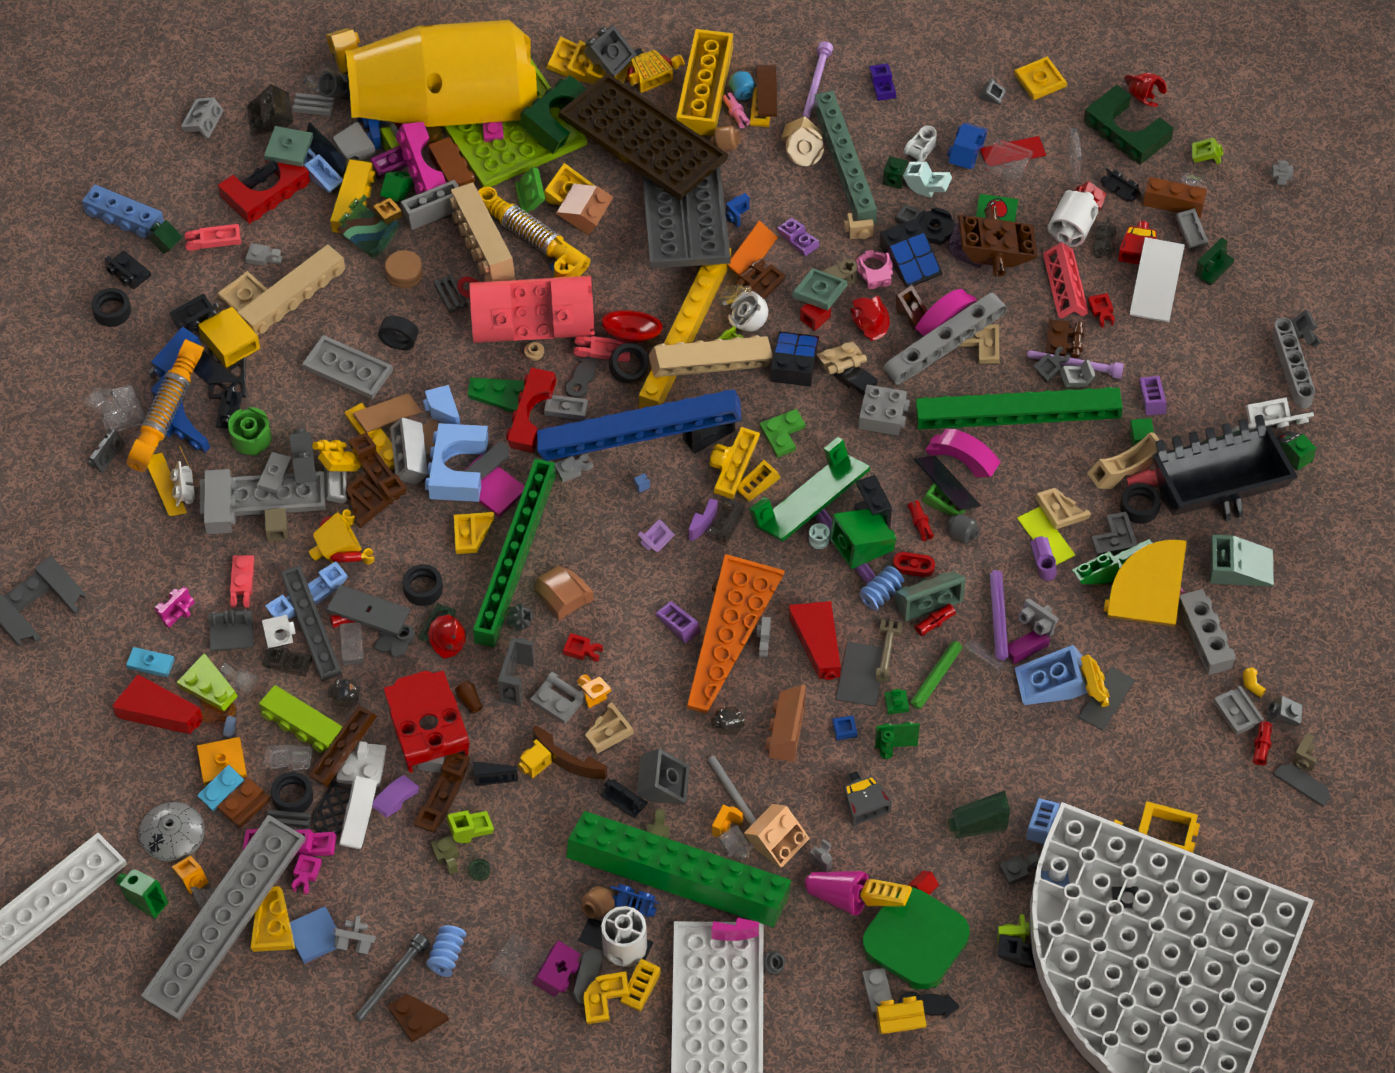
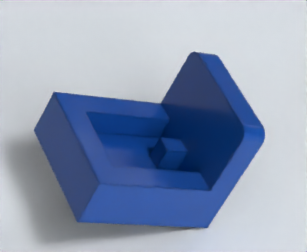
(736, 207)

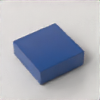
(844, 727)

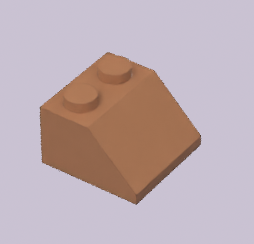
(584, 206)

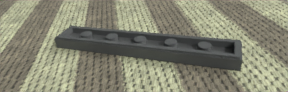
(311, 623)

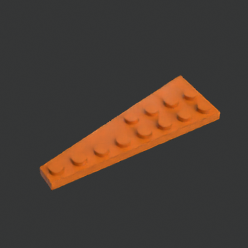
(736, 608)

